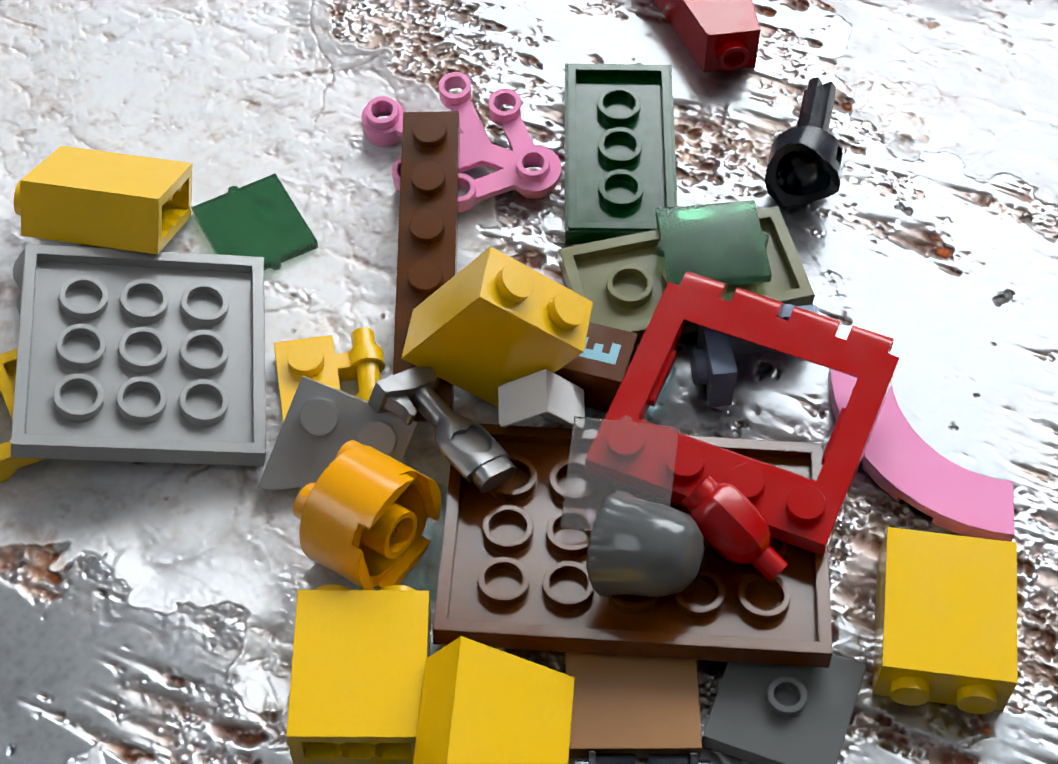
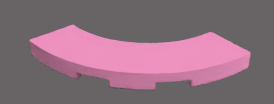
(925, 479)

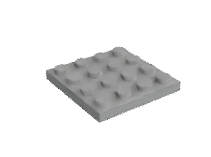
(140, 357)

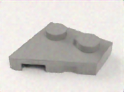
(317, 428)

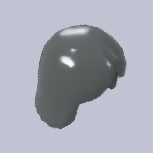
(642, 548)

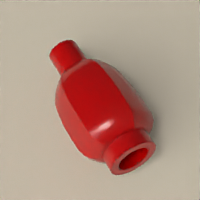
(733, 526)

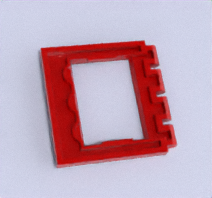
(793, 505)

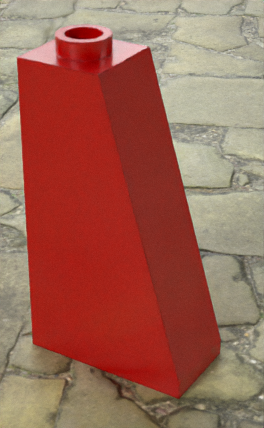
(715, 31)

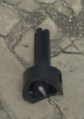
(807, 159)

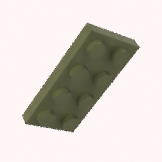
(628, 276)

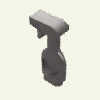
(458, 439)

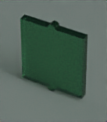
(256, 223)
(714, 242)

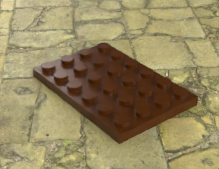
(524, 580)

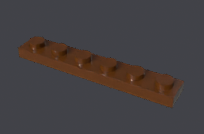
(426, 223)

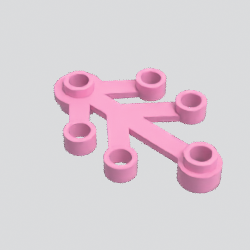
(475, 143)

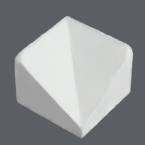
(540, 395)

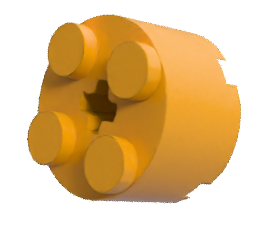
(367, 516)

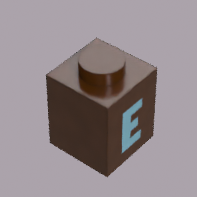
(601, 364)

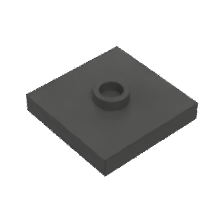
(784, 711)

